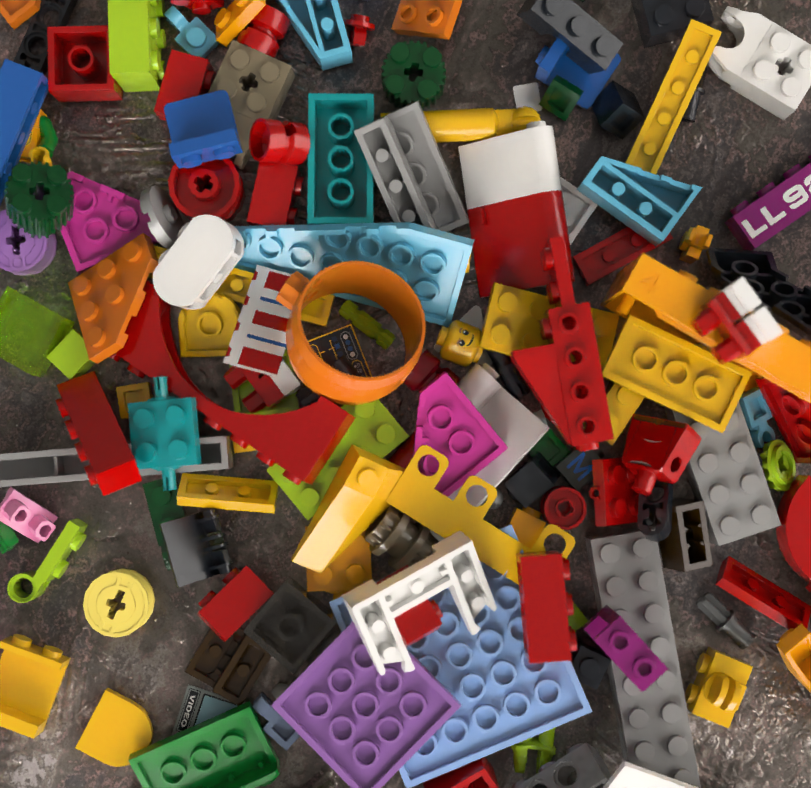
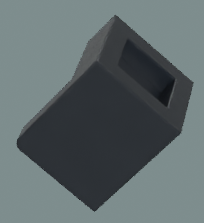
(617, 110)

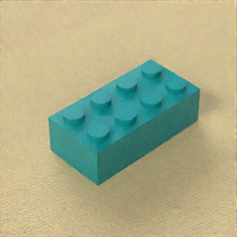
(337, 169)

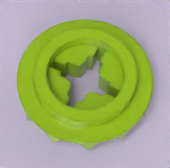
(778, 465)

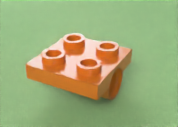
(426, 18)

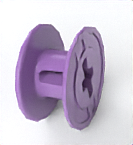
(32, 255)

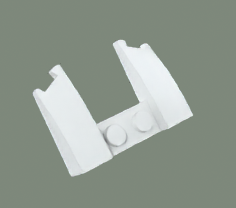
(375, 606)

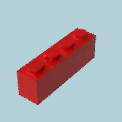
(99, 434)

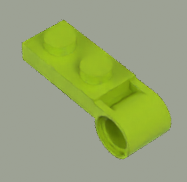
(53, 565)

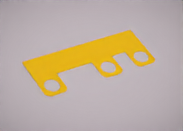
(419, 500)

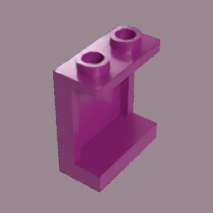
(625, 648)

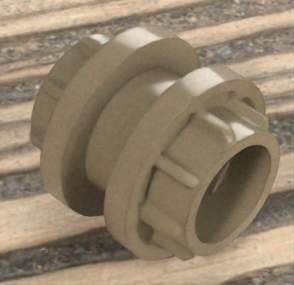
(400, 538)

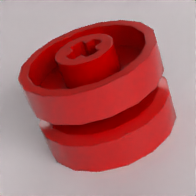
(192, 198)

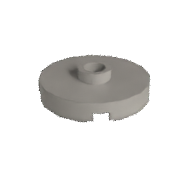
(163, 213)

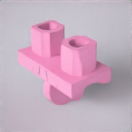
(27, 516)

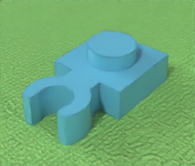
(756, 416)

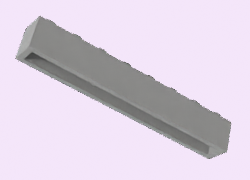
(65, 464)

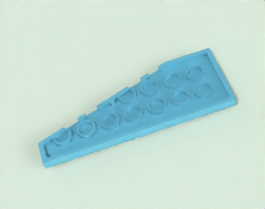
(422, 256)

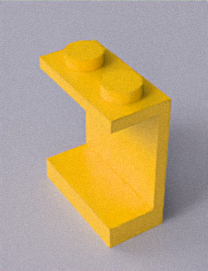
(28, 684)

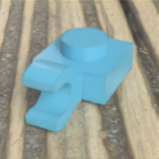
(193, 37)

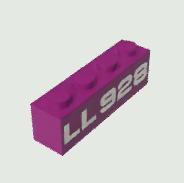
(773, 210)

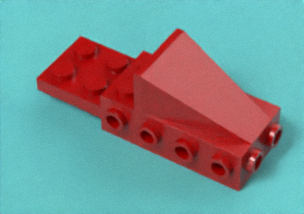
(550, 368)

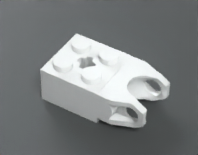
(758, 55)

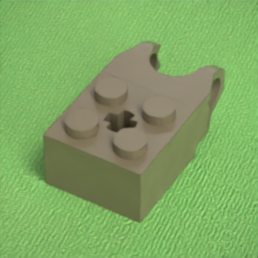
(273, 81)

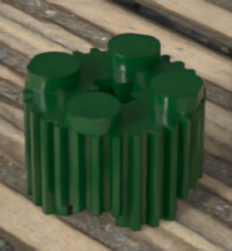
(413, 59)
(39, 198)

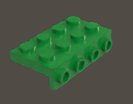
(213, 754)

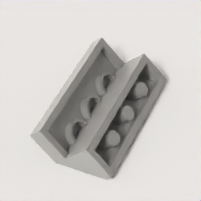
(411, 170)

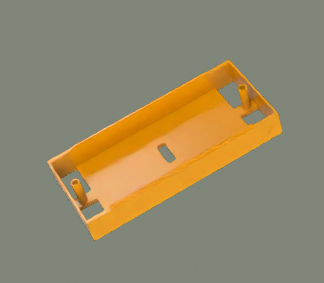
(674, 299)

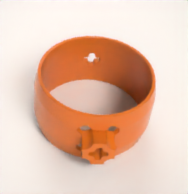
(367, 281)

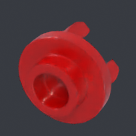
(358, 26)

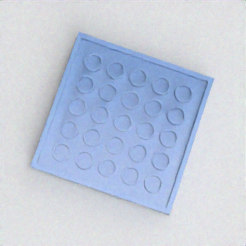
(490, 677)

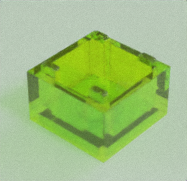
(29, 331)

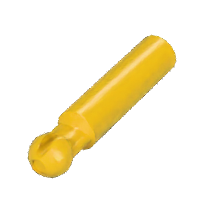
(477, 123)

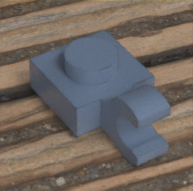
(275, 726)

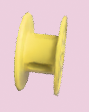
(100, 603)

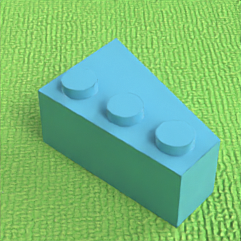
(321, 30)
(638, 198)

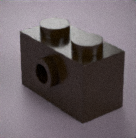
(688, 542)

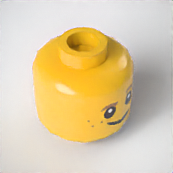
(460, 343)

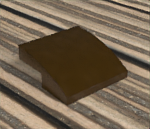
(228, 665)

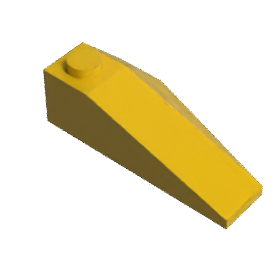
(348, 507)

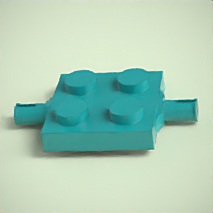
(164, 433)

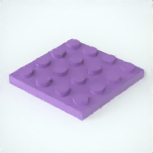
(361, 719)

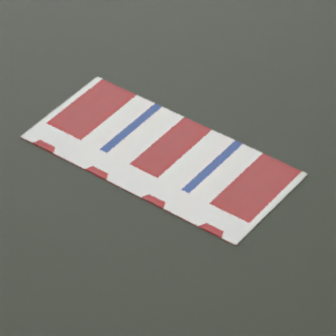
(261, 326)

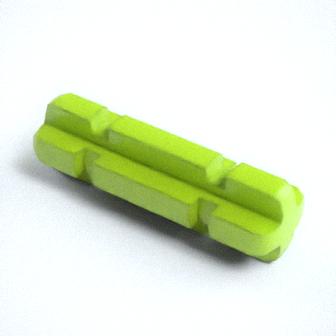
(366, 324)

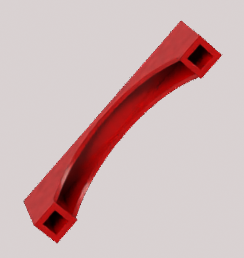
(294, 439)

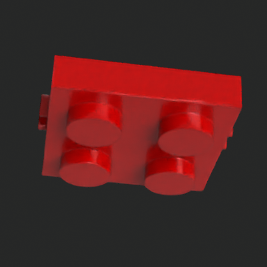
(616, 499)

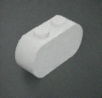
(198, 262)

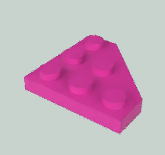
(101, 222)
(456, 430)

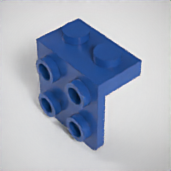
(555, 62)
(202, 129)

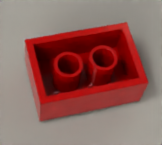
(545, 606)

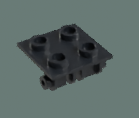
(196, 547)

